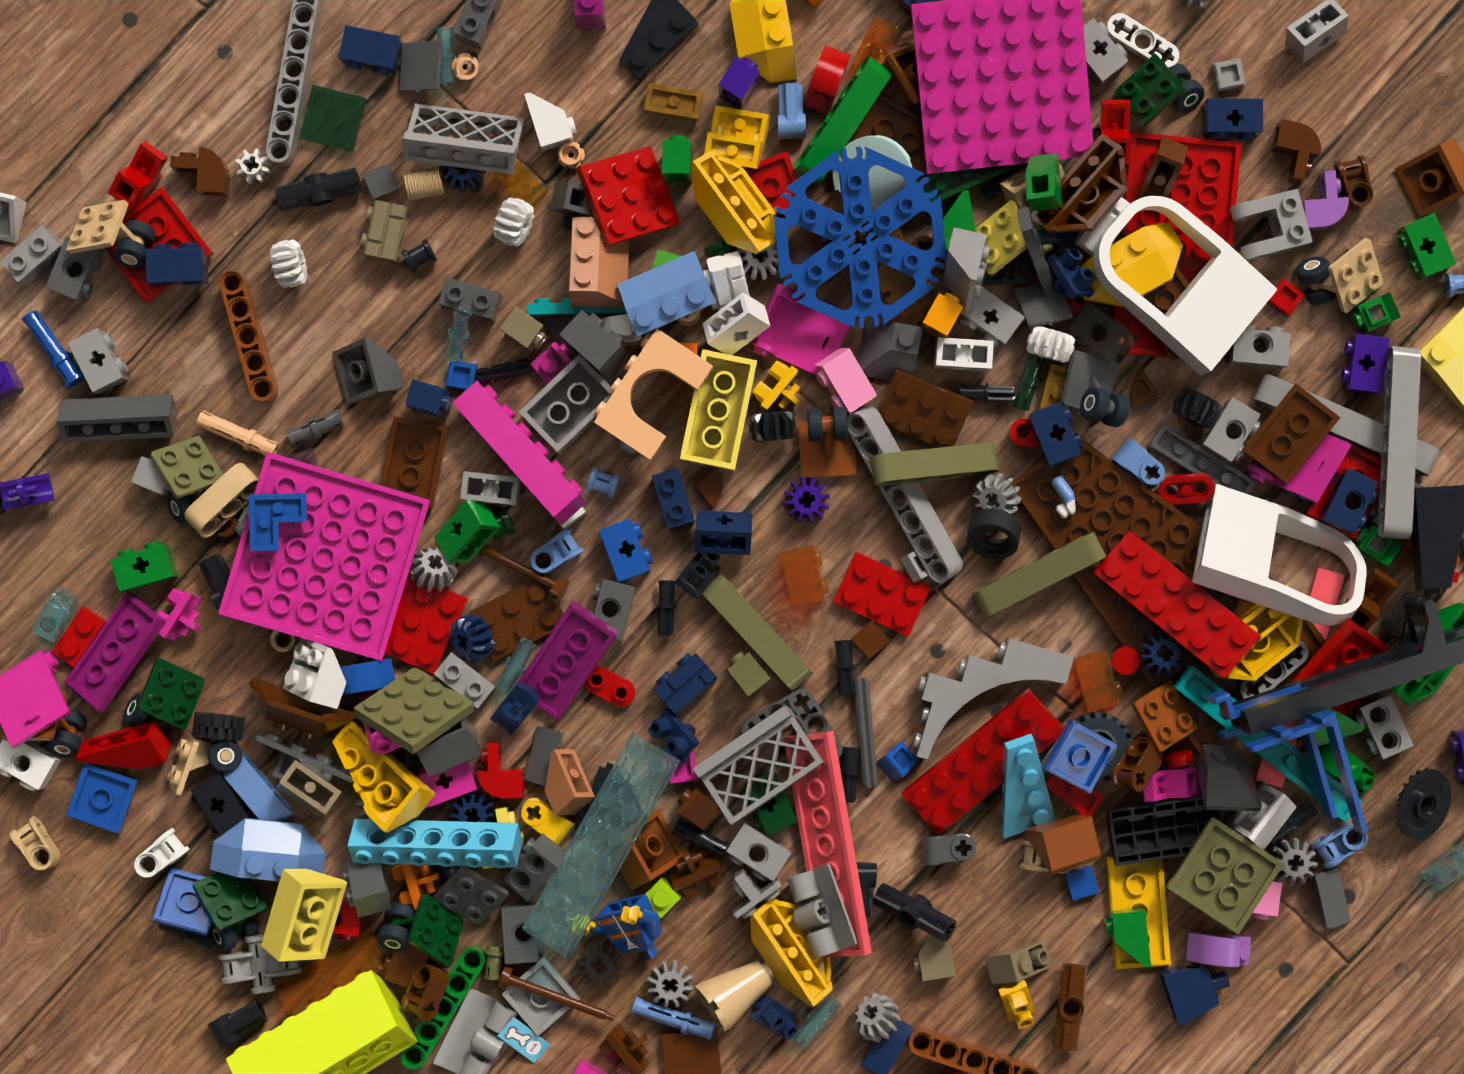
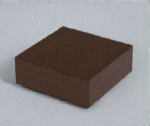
(870, 639)

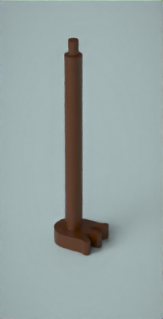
(558, 587)
(508, 978)

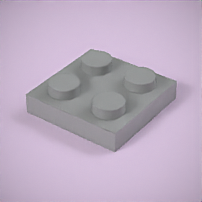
(534, 1009)

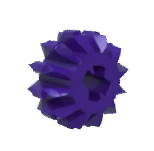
(813, 505)

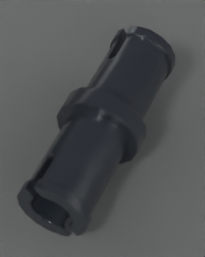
(699, 838)

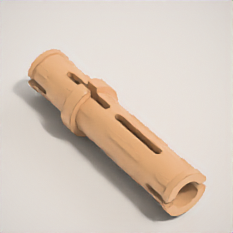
(248, 439)

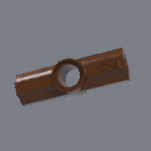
(1068, 1024)

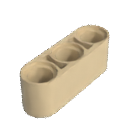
(222, 500)

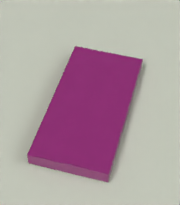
(115, 652)
(568, 658)

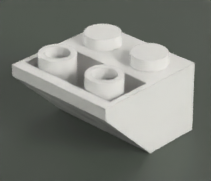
(315, 674)

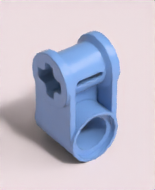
(1135, 459)
(557, 551)
(1337, 845)

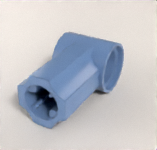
(791, 117)

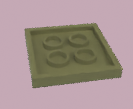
(414, 709)
(1224, 875)

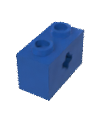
(613, 539)

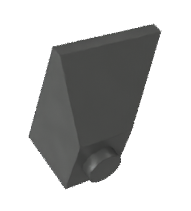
(888, 349)
(366, 371)
(1226, 780)

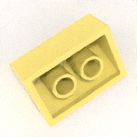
(303, 915)

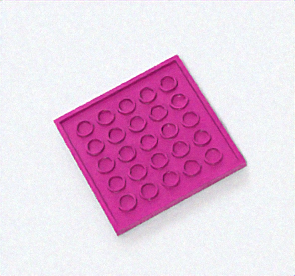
(1001, 81)
(336, 572)

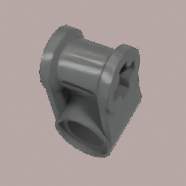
(941, 848)

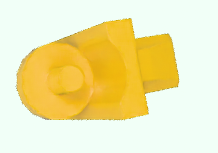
(784, 376)
(1017, 1003)

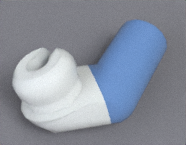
(1067, 496)

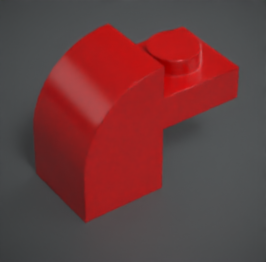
(826, 80)
(1115, 124)
(140, 177)
(499, 781)

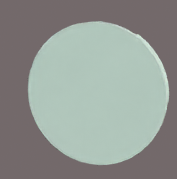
(882, 181)

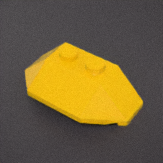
(765, 37)
(733, 203)
(1141, 260)
(1279, 637)
(789, 952)

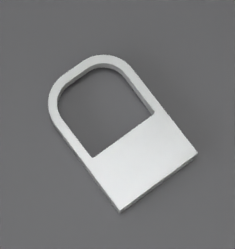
(1211, 308)
(1238, 552)

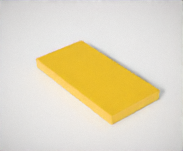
(1141, 887)

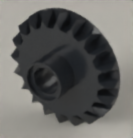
(1423, 803)

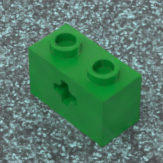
(676, 159)
(1423, 232)
(466, 532)
(160, 567)

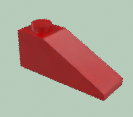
(127, 748)

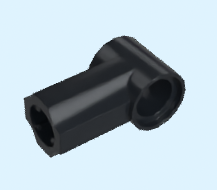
(217, 575)
(867, 877)
(232, 1026)

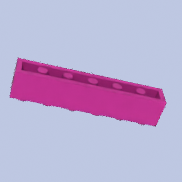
(518, 451)

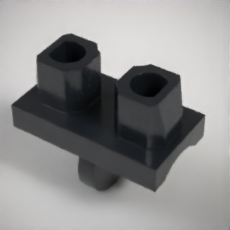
(698, 573)

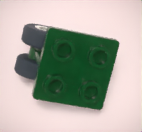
(1156, 87)
(166, 698)
(231, 907)
(429, 929)

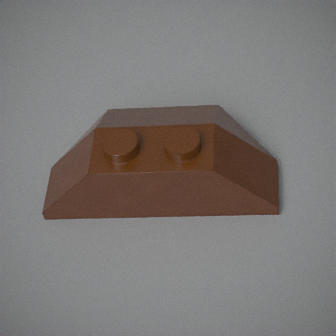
(1088, 189)
(295, 712)

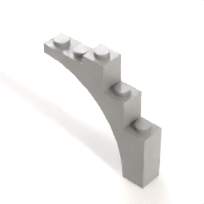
(947, 696)

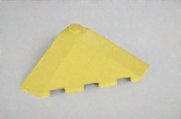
(1444, 357)

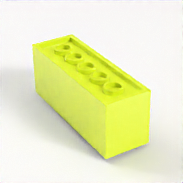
(339, 1035)

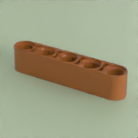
(239, 327)
(961, 1051)

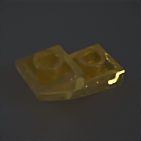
(523, 184)

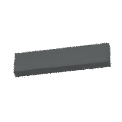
(1036, 250)
(1196, 459)

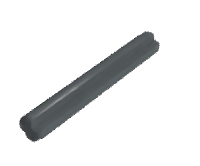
(865, 733)

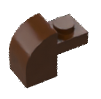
(1301, 142)
(211, 171)
(1376, 592)

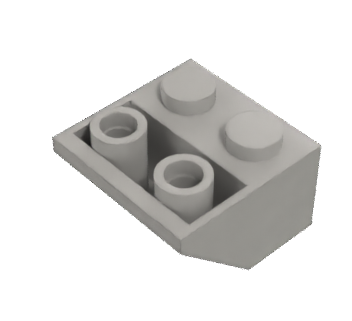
(966, 265)

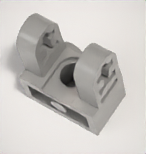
(1285, 219)

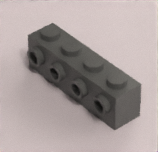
(117, 418)

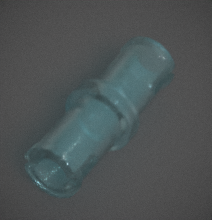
(446, 35)
(458, 334)
(515, 665)
(817, 1021)

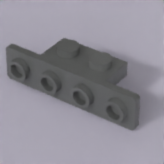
(319, 765)

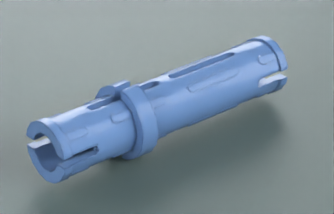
(674, 1018)

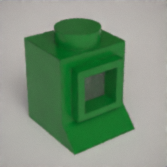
(1375, 313)
(1377, 548)

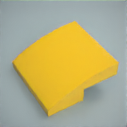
(738, 135)

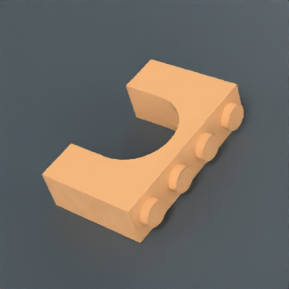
(658, 355)

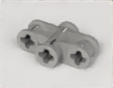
(255, 965)

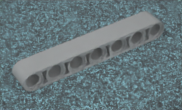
(298, 85)
(1351, 426)
(1399, 442)
(906, 500)

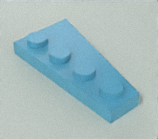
(1024, 788)

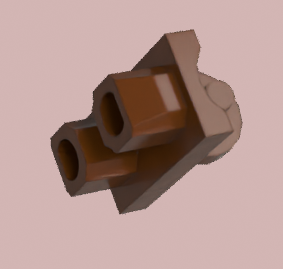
(695, 869)
(628, 1048)

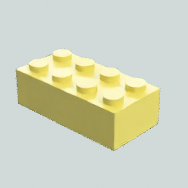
(719, 412)

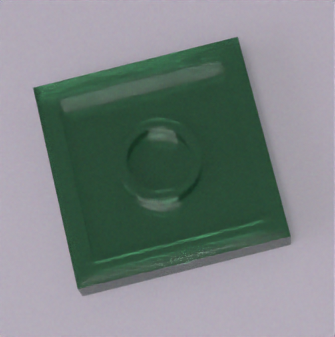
(333, 118)

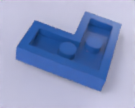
(267, 511)

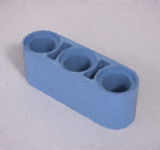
(258, 791)

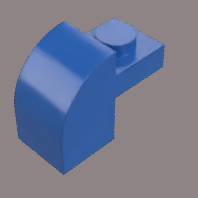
(367, 676)

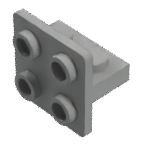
(747, 887)

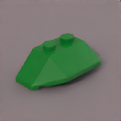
(1427, 685)

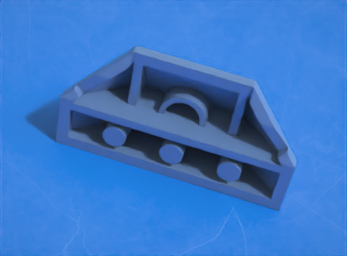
(264, 849)

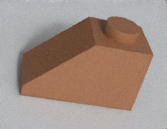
(567, 783)

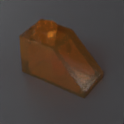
(876, 42)

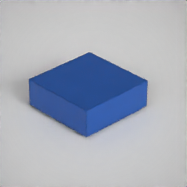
(461, 375)
(1081, 882)

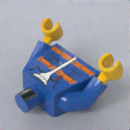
(629, 925)

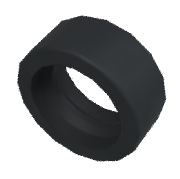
(996, 520)

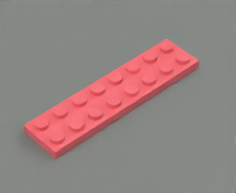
(827, 830)

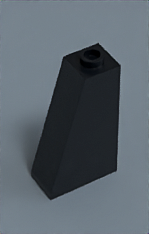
(1436, 535)

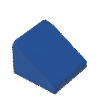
(897, 762)

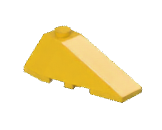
(385, 784)

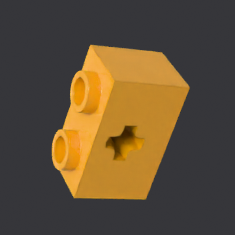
(942, 315)

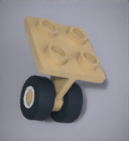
(102, 226)
(1348, 278)
(194, 753)

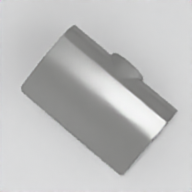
(821, 911)
(473, 1038)

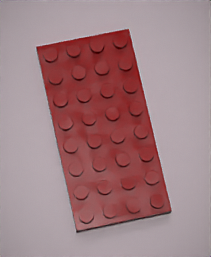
(1204, 187)

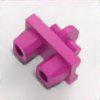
(182, 616)

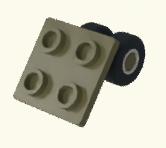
(187, 471)

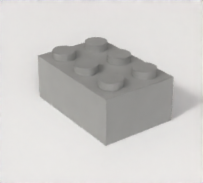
(567, 404)

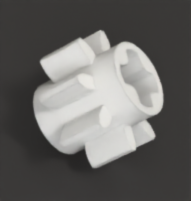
(251, 159)

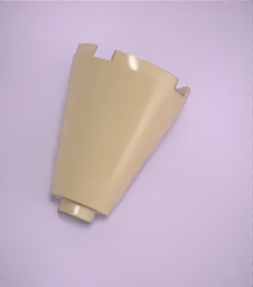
(733, 993)

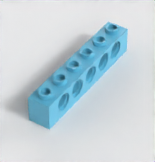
(437, 843)

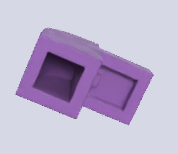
(1329, 208)
(1218, 949)

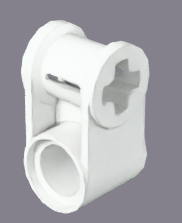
(164, 851)

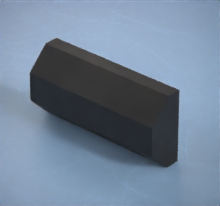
(1156, 829)

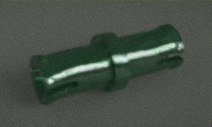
(1028, 382)

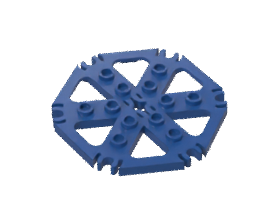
(836, 226)

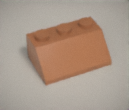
(595, 268)

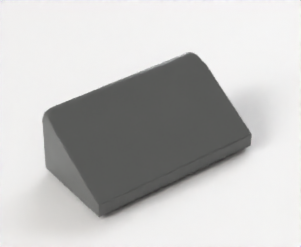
(544, 743)
(1330, 898)

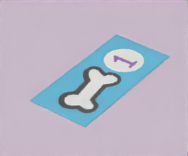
(523, 1040)

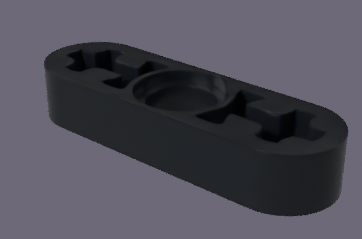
(1017, 278)

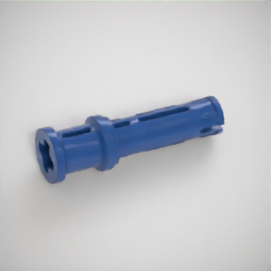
(60, 359)

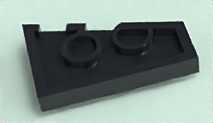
(657, 33)

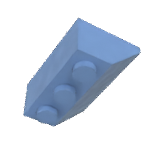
(666, 293)

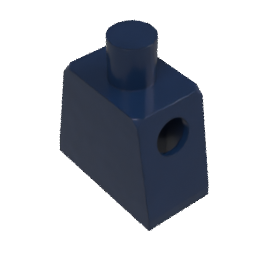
(1192, 990)

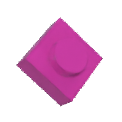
(685, 772)

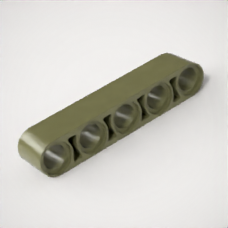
(934, 464)
(1039, 574)
(756, 632)

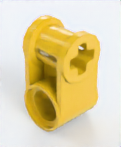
(552, 825)

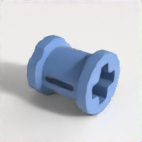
(1453, 284)
(603, 482)

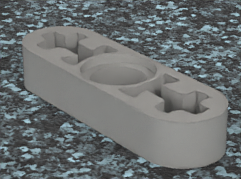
(1294, 662)

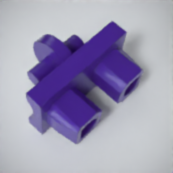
(27, 491)

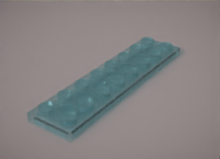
(601, 845)

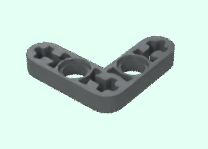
(788, 701)

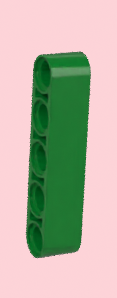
(845, 115)
(454, 998)

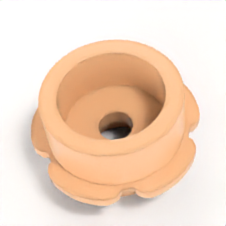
(470, 71)
(565, 160)

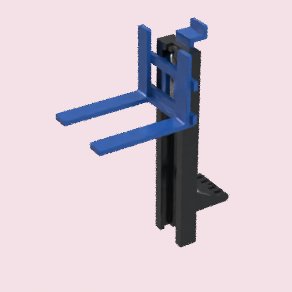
(1309, 698)

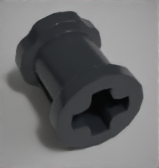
(419, 255)

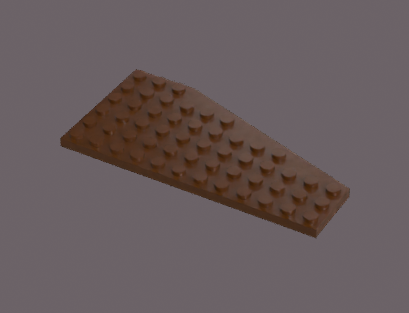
(1111, 505)

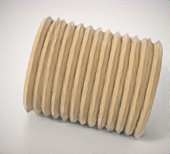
(423, 183)

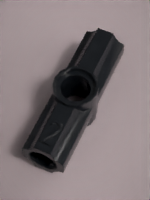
(318, 189)
(914, 912)

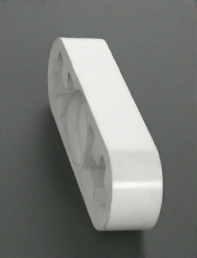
(1154, 38)

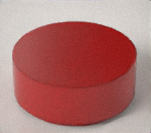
(1126, 660)
(1179, 758)

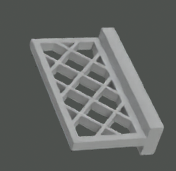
(462, 150)
(744, 745)

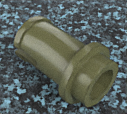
(493, 961)

